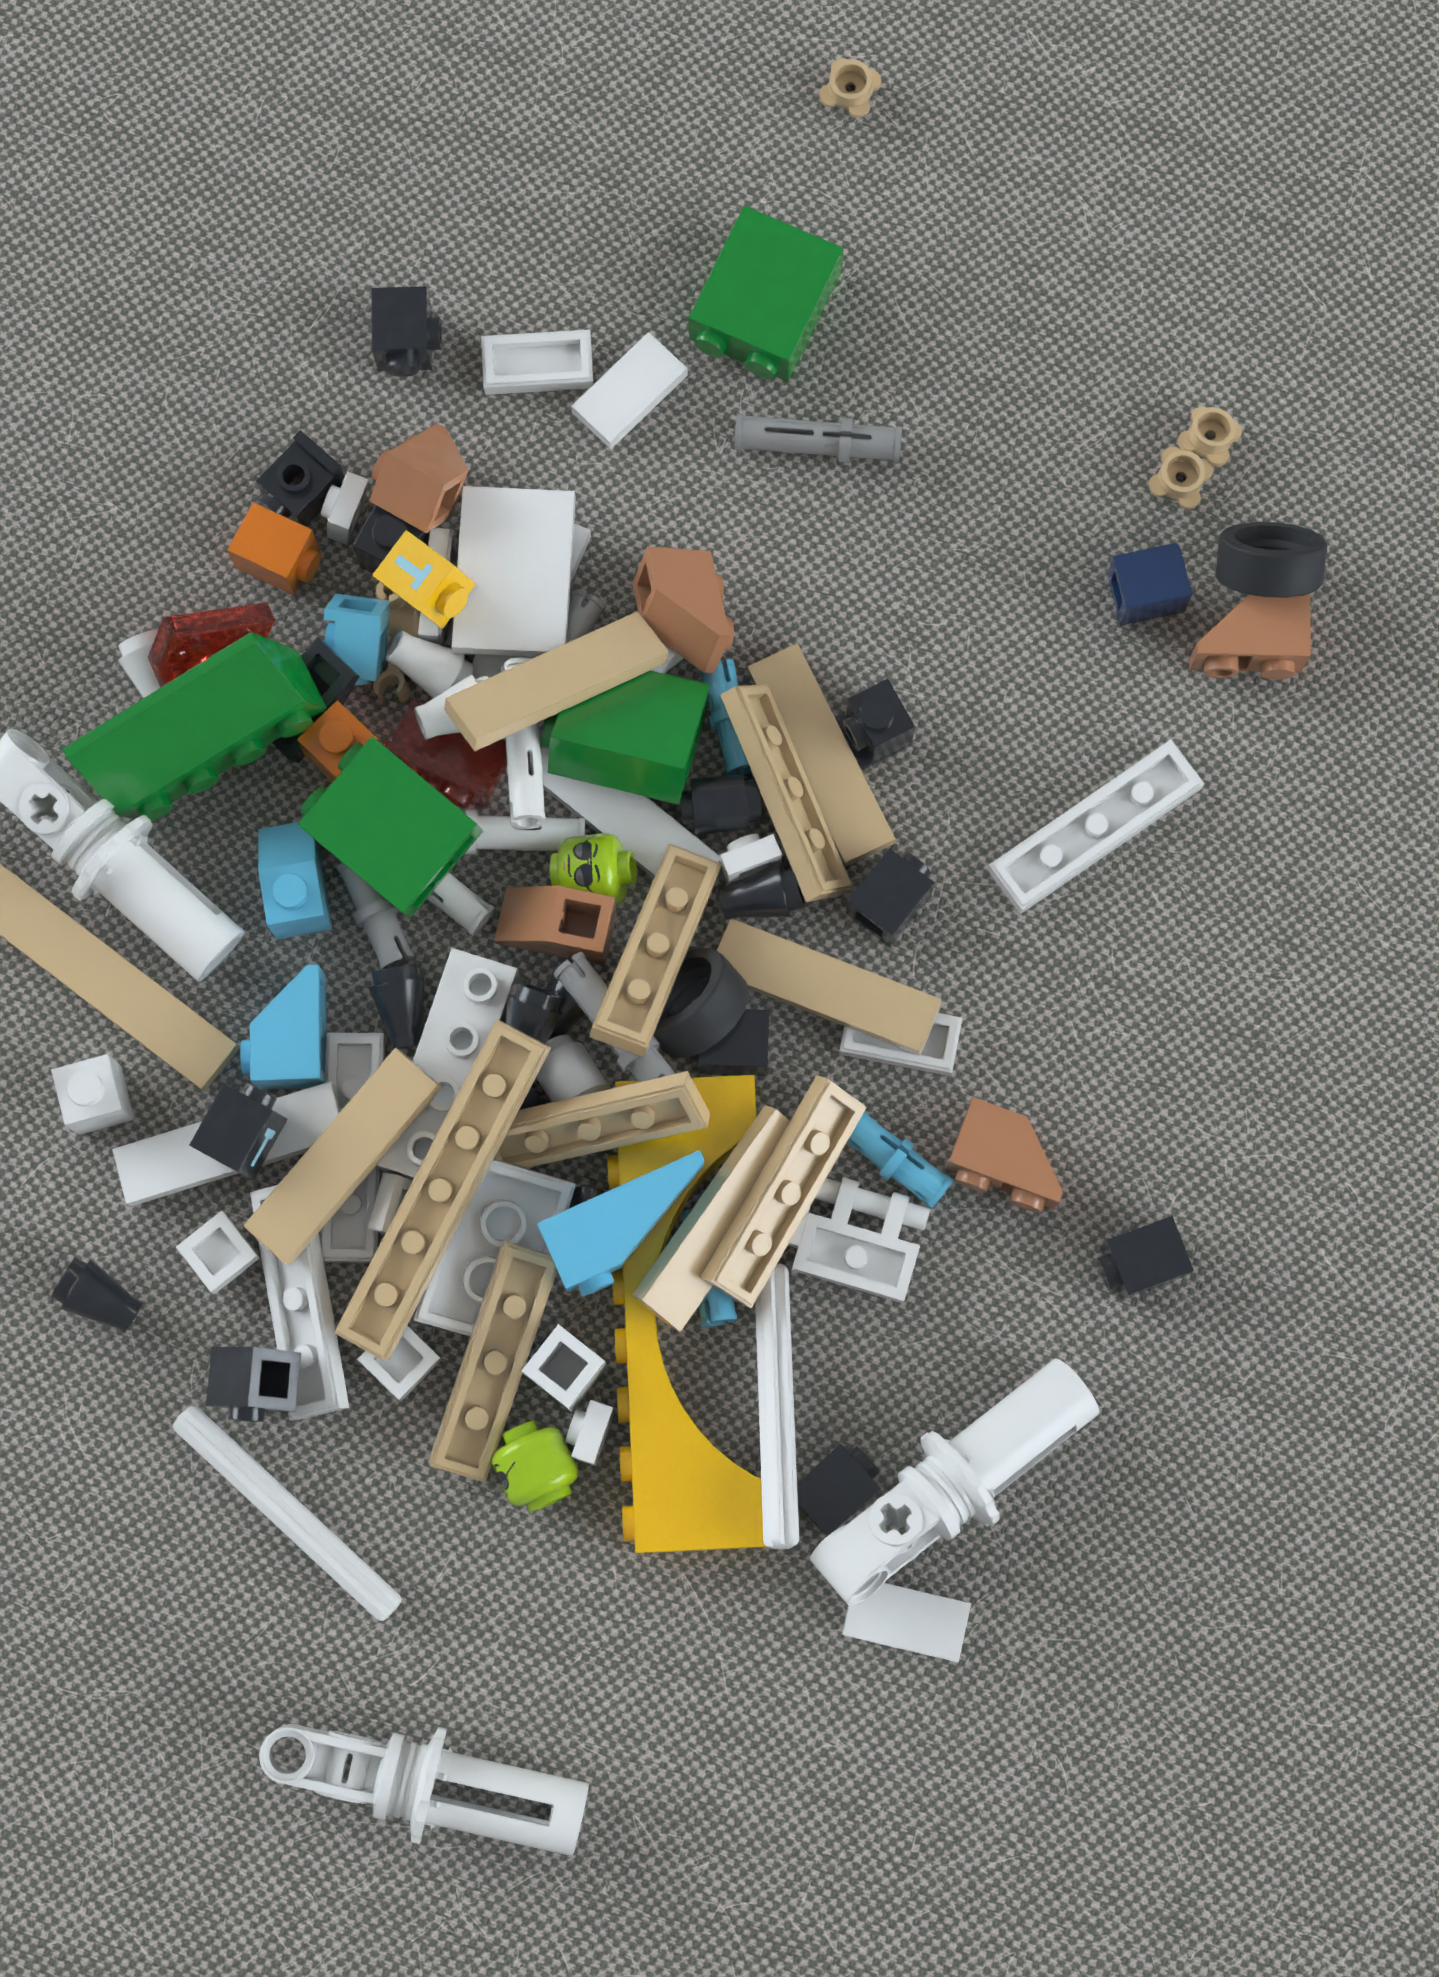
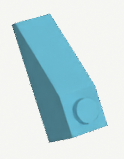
(606, 1230)

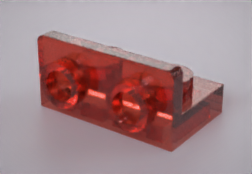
(194, 637)
(449, 761)

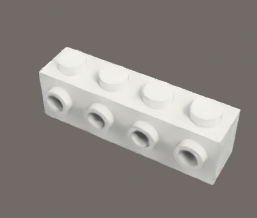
(461, 1017)

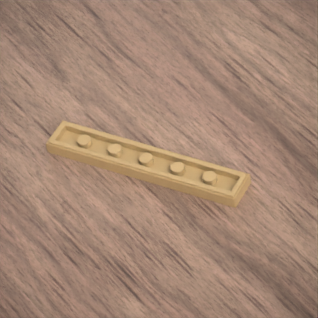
(111, 983)
(442, 1190)

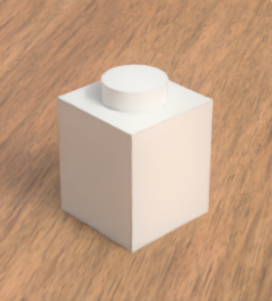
(92, 1094)
(564, 1368)

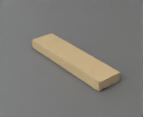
(555, 680)
(825, 756)
(786, 792)
(655, 951)
(830, 987)
(604, 1121)
(342, 1156)
(783, 1191)
(674, 1282)
(493, 1361)

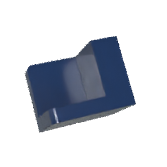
(1149, 584)

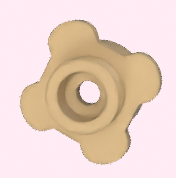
(854, 73)
(1212, 422)
(1181, 462)

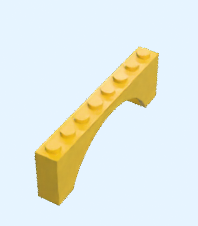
(681, 1484)

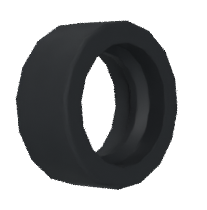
(1271, 559)
(715, 1012)

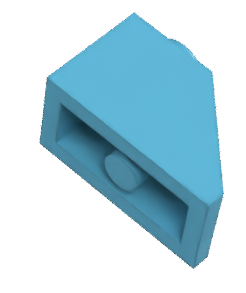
(292, 882)
(289, 1036)

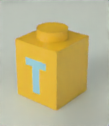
(424, 579)

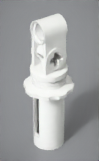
(113, 858)
(955, 1481)
(402, 1778)

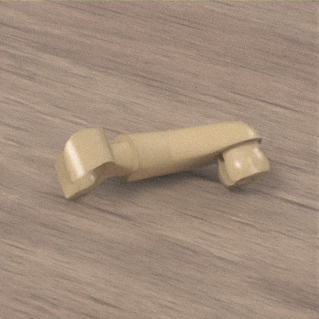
(401, 618)

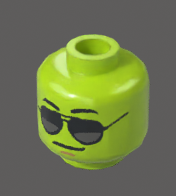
(594, 865)
(535, 1466)

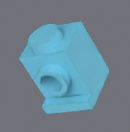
(359, 633)

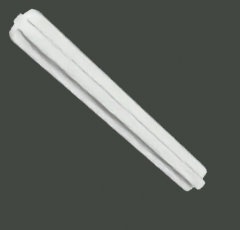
(777, 1413)
(287, 1513)

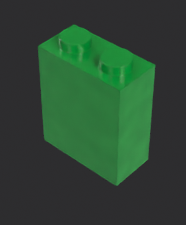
(765, 294)
(631, 736)
(389, 825)

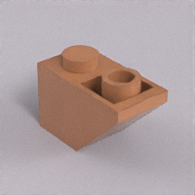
(420, 478)
(684, 604)
(1258, 636)
(557, 921)
(1003, 1153)

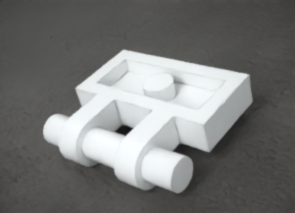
(856, 1255)

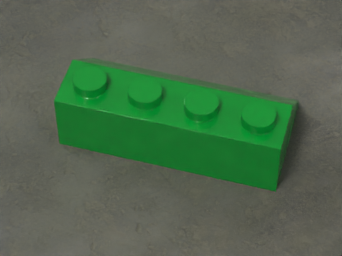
(198, 727)

